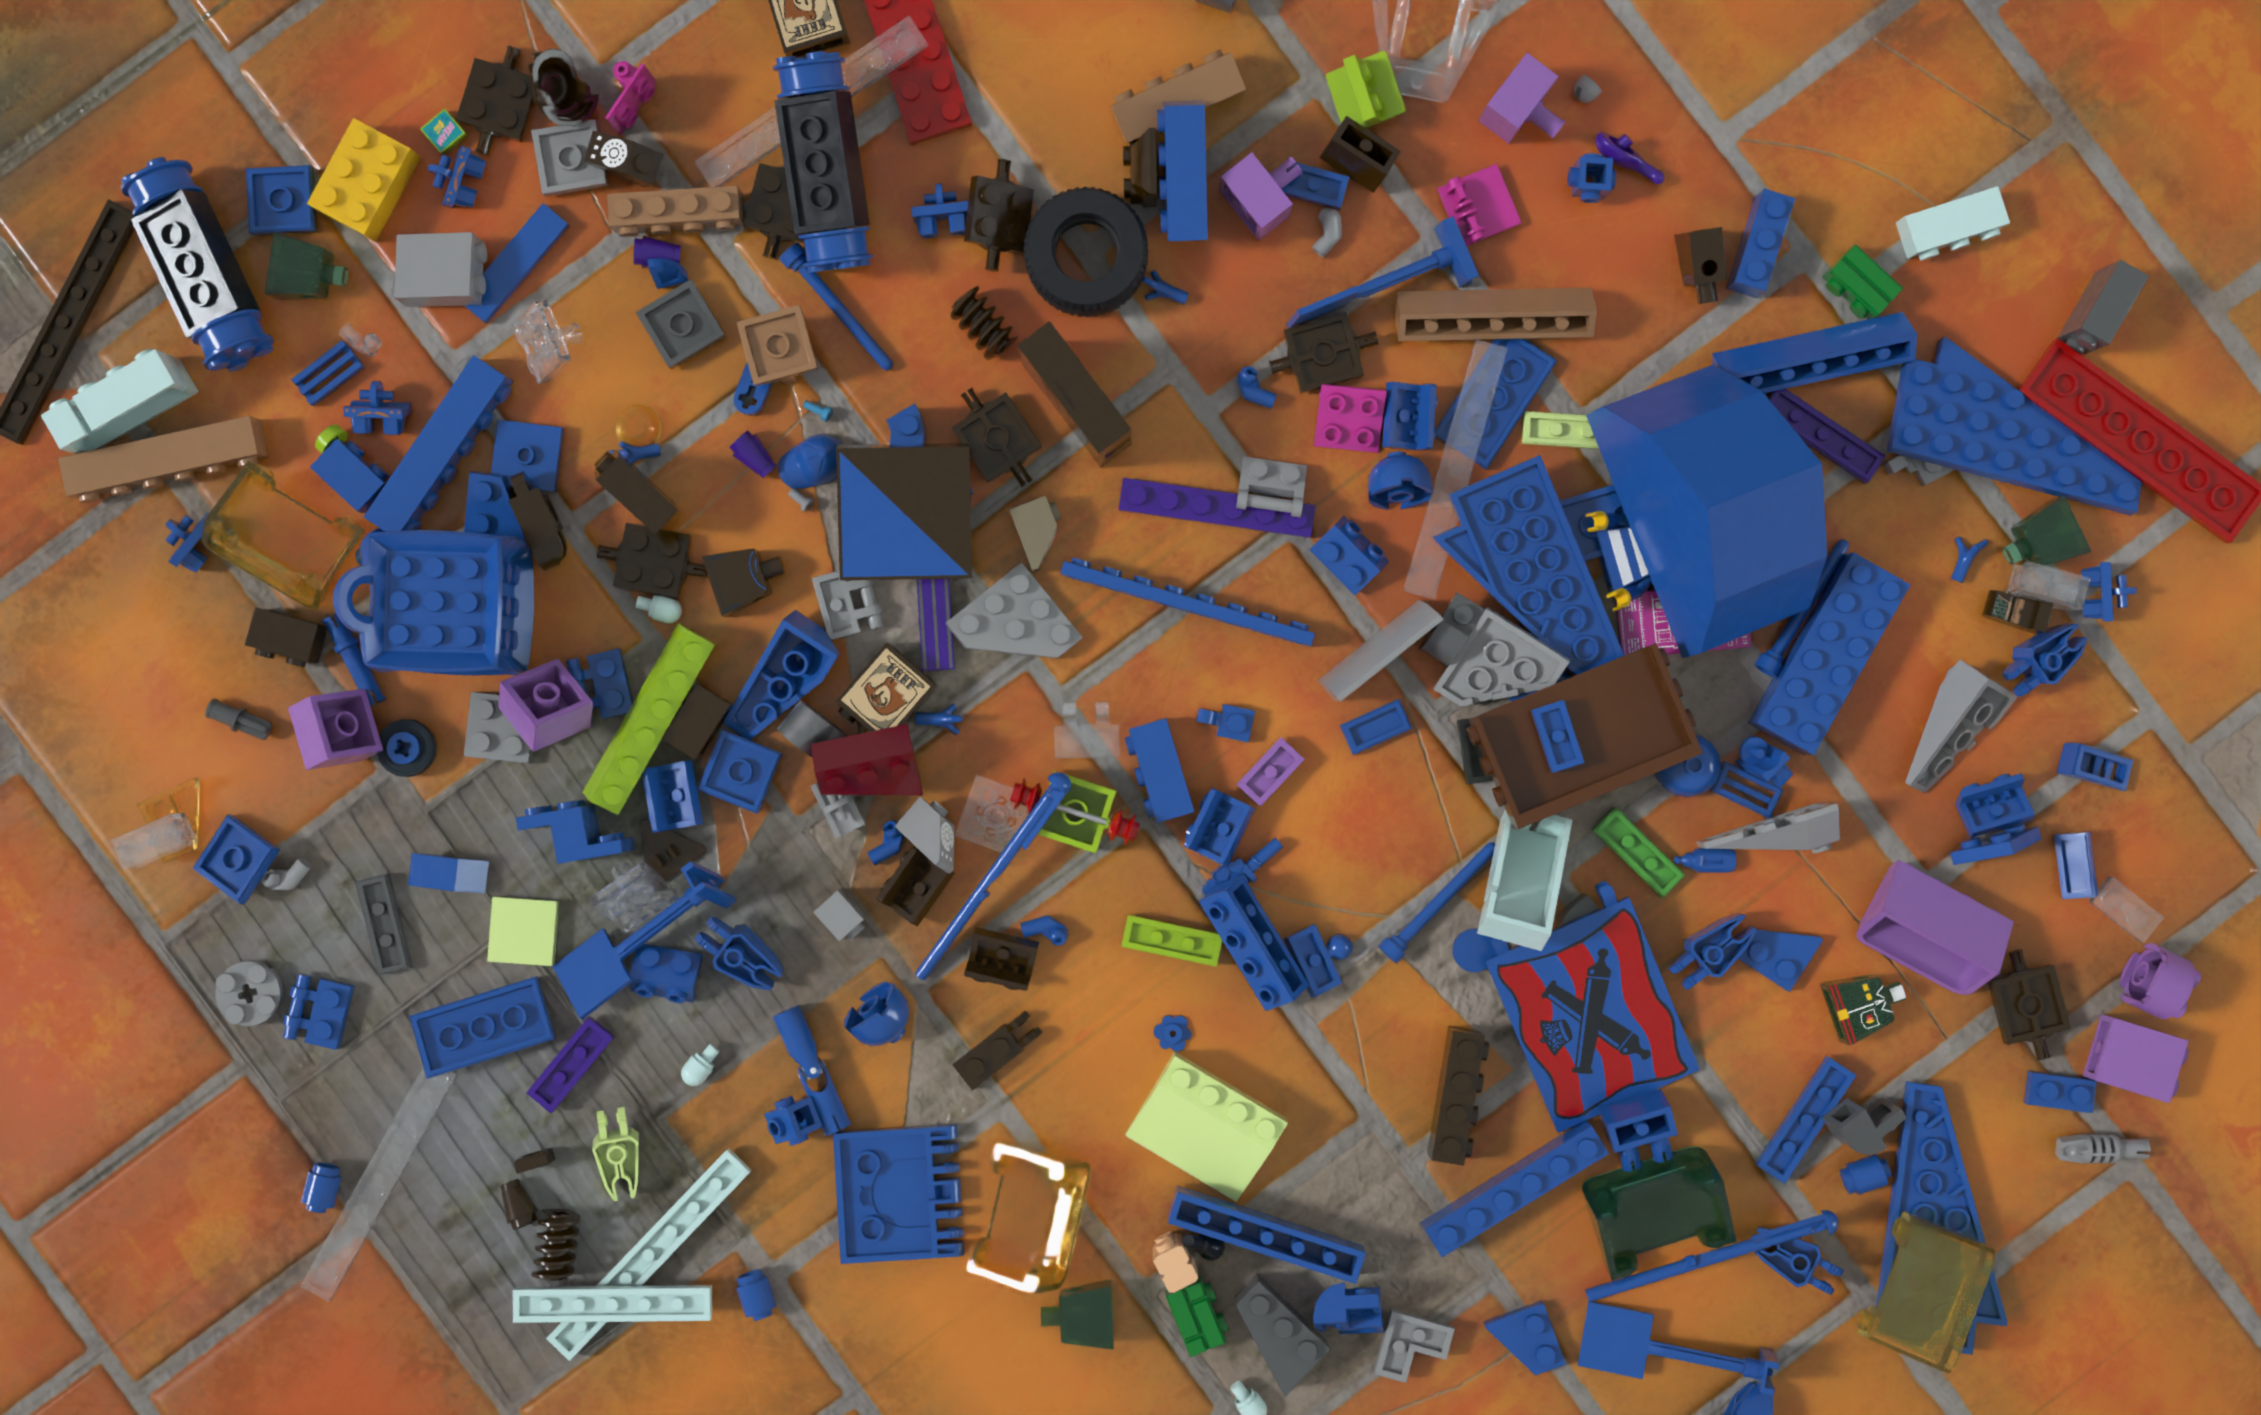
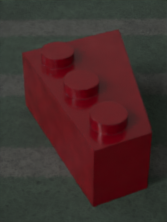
(868, 764)

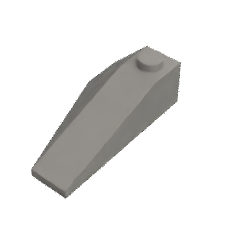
(1961, 710)
(1798, 829)

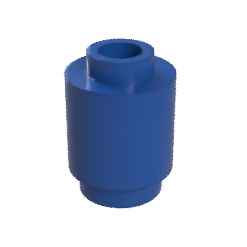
(1865, 1174)
(321, 1187)
(755, 1294)

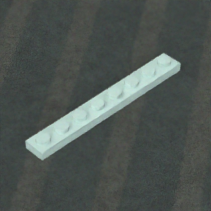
(660, 1242)

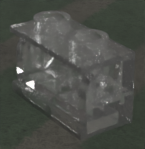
(2049, 585)
(154, 841)

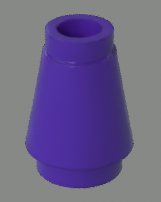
(653, 248)
(753, 454)

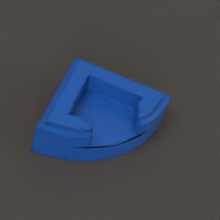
(666, 272)

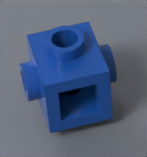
(1598, 169)
(792, 1120)

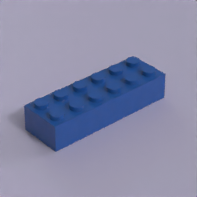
(1829, 654)

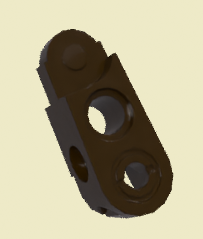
(538, 522)

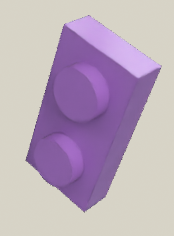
(1270, 771)

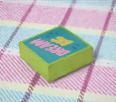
(444, 132)

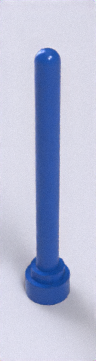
(793, 259)
(1771, 660)
(1396, 945)

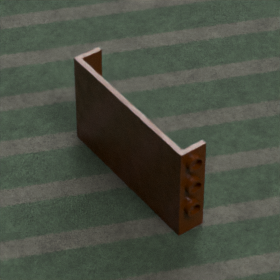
(1624, 723)

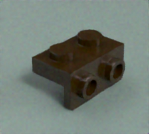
(914, 886)
(1001, 959)

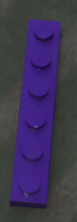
(1209, 508)

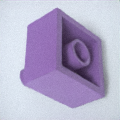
(1521, 101)
(1259, 195)
(545, 704)
(335, 729)

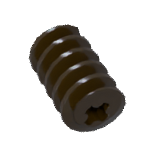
(982, 324)
(558, 1244)

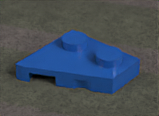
(489, 507)
(1780, 955)
(1528, 1337)

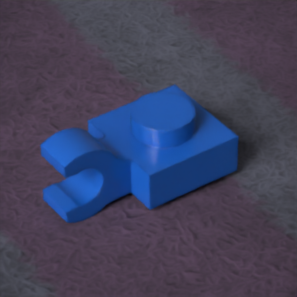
(1231, 722)

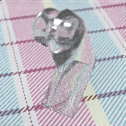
(364, 344)

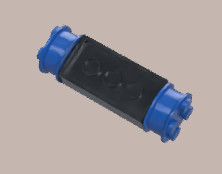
(822, 161)
(196, 264)

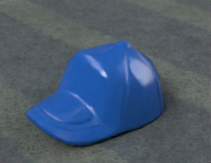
(810, 462)

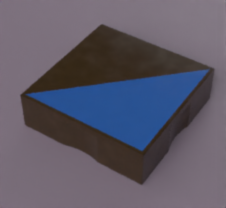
(904, 511)

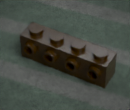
(1456, 1096)

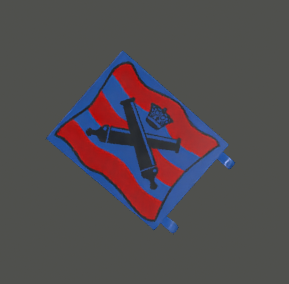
(1592, 1012)

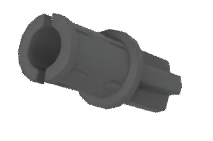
(238, 719)

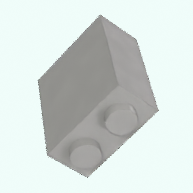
(439, 269)

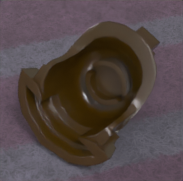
(558, 89)

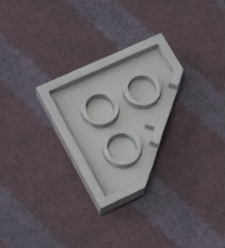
(1015, 619)
(1499, 663)

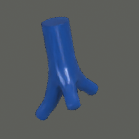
(1163, 289)
(636, 453)
(1965, 558)
(940, 718)

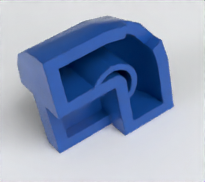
(1349, 1310)

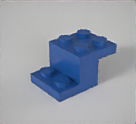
(575, 831)

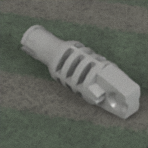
(2100, 1148)

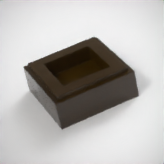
(534, 1160)

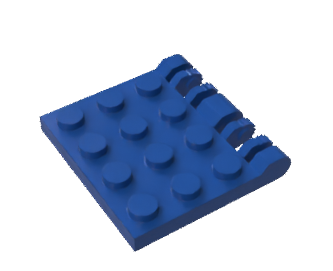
(892, 1195)

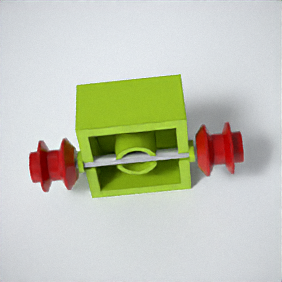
(1080, 815)

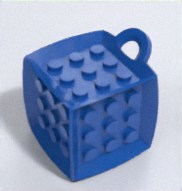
(442, 602)

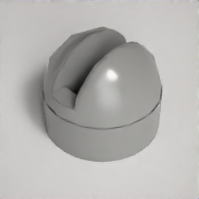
(1586, 89)

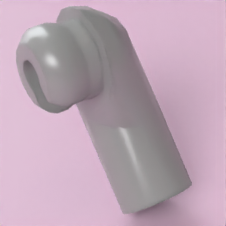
(1331, 231)
(286, 879)

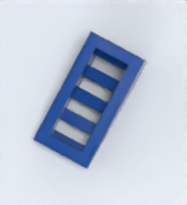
(2075, 760)

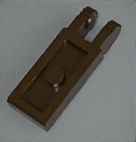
(994, 1052)

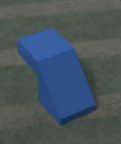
(448, 873)

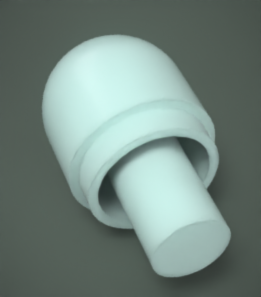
(660, 608)
(699, 1066)
(1247, 1400)

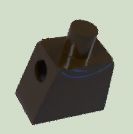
(1697, 249)
(741, 578)

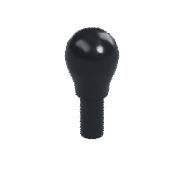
(1205, 1246)

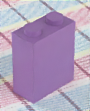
(2136, 1058)

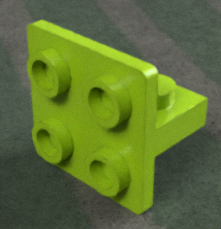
(1366, 90)

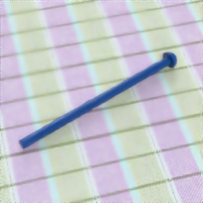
(1024, 836)
(1799, 1229)

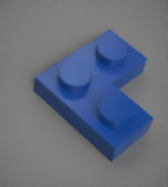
(2001, 844)

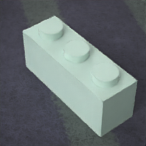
(1953, 224)

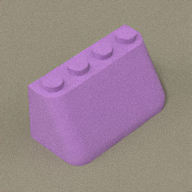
(1935, 930)

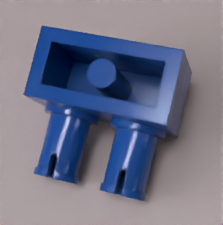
(1639, 1122)

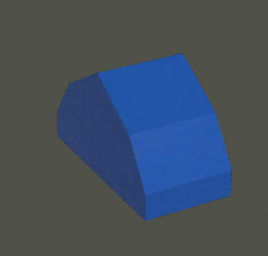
(1717, 504)

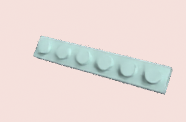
(612, 1303)

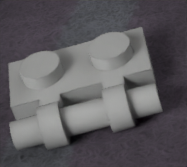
(838, 606)

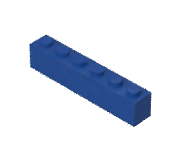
(1822, 353)
(440, 447)
(1514, 1188)
(1266, 1234)

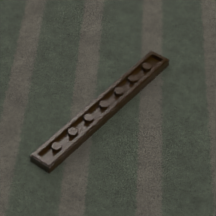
(65, 321)

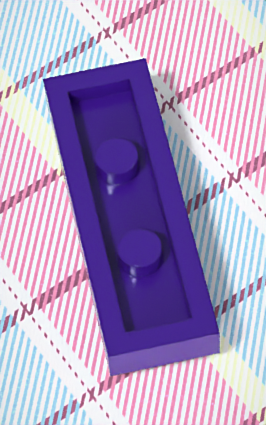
(570, 1064)

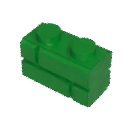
(1861, 283)
(1197, 1318)

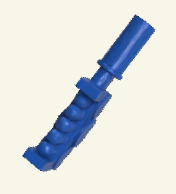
(1238, 867)

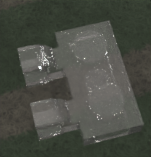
(1087, 739)

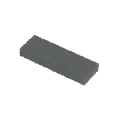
(383, 924)

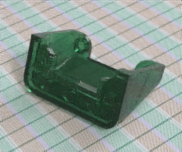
(1657, 1208)

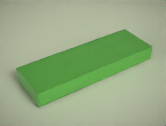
(1638, 852)

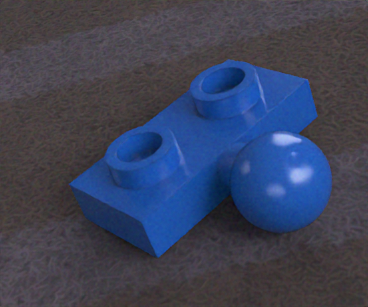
(1316, 959)

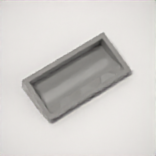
(1379, 650)

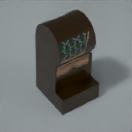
(2017, 611)

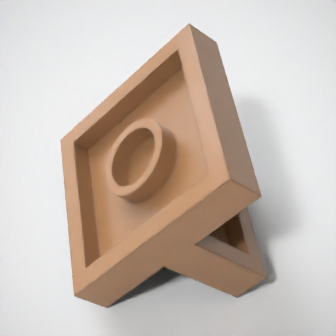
(777, 346)

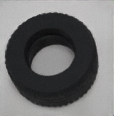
(1078, 208)

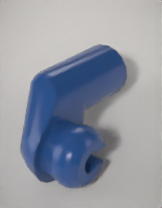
(890, 845)

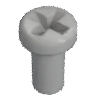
(806, 503)

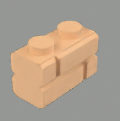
(1174, 1261)

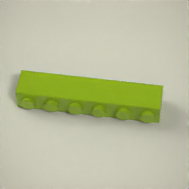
(648, 719)

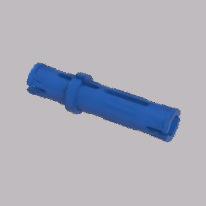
(352, 656)

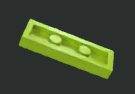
(1172, 940)

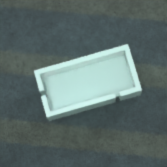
(119, 402)
(1525, 881)

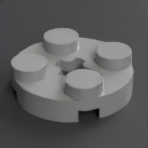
(232, 984)

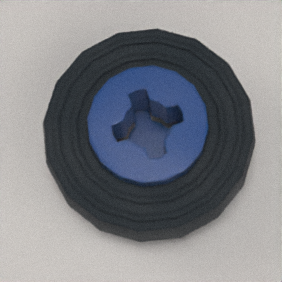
(418, 743)

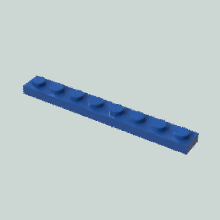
(1174, 598)

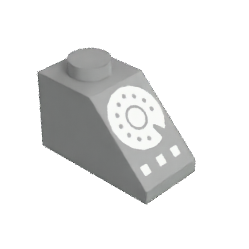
(930, 832)

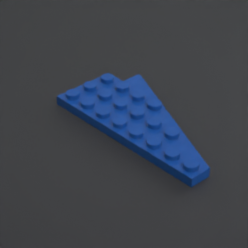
(1982, 425)
(1530, 562)
(1935, 1186)

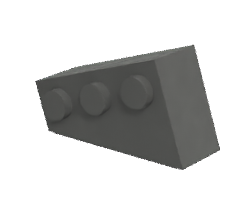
(1280, 1332)

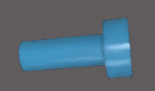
(825, 413)

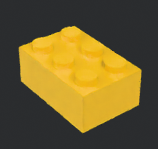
(364, 180)

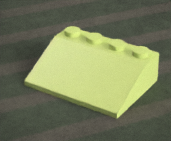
(1206, 1127)

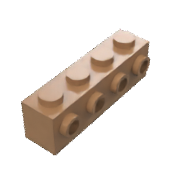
(1207, 82)
(676, 210)

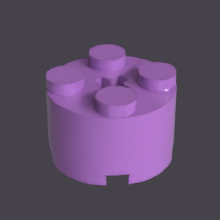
(2159, 982)

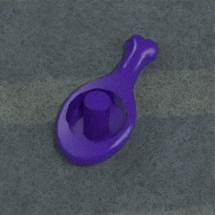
(1625, 156)

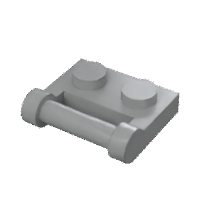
(1271, 479)

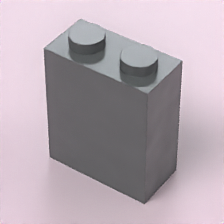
(2102, 307)

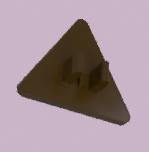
(667, 851)

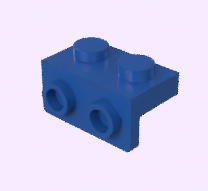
(1409, 416)
(1350, 555)
(672, 796)
(1994, 805)
(1218, 826)
(665, 973)

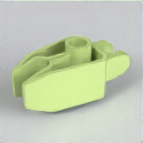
(617, 1153)

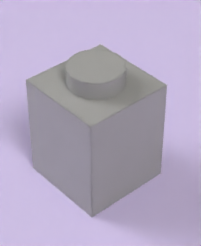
(841, 916)

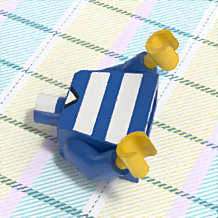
(1621, 559)

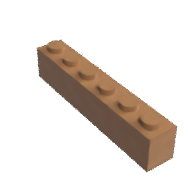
(1495, 314)
(163, 458)

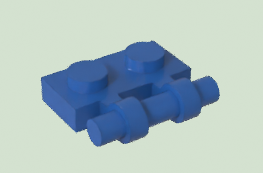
(609, 680)
(328, 1013)

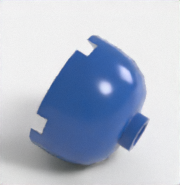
(1399, 480)
(1693, 775)
(880, 1017)

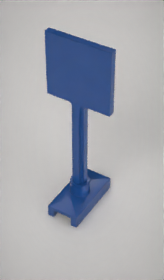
(1452, 254)
(596, 967)
(1620, 1340)

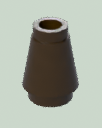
(518, 1205)

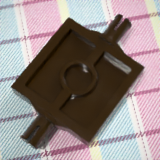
(496, 100)
(770, 209)
(998, 214)
(1323, 352)
(997, 437)
(652, 561)
(2029, 1004)

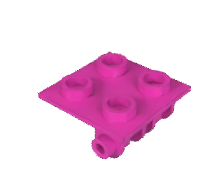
(638, 88)
(1479, 204)
(1349, 418)

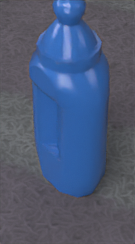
(1709, 860)

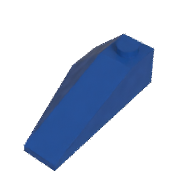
(787, 671)

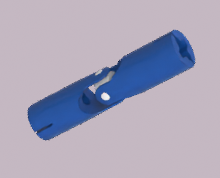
(802, 1048)

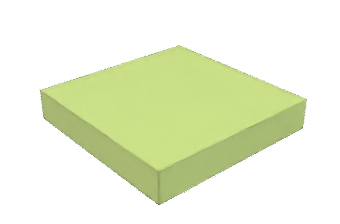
(523, 931)

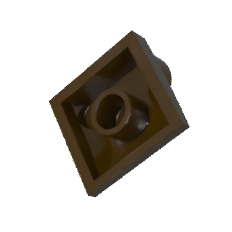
(1143, 170)

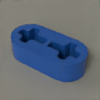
(744, 388)

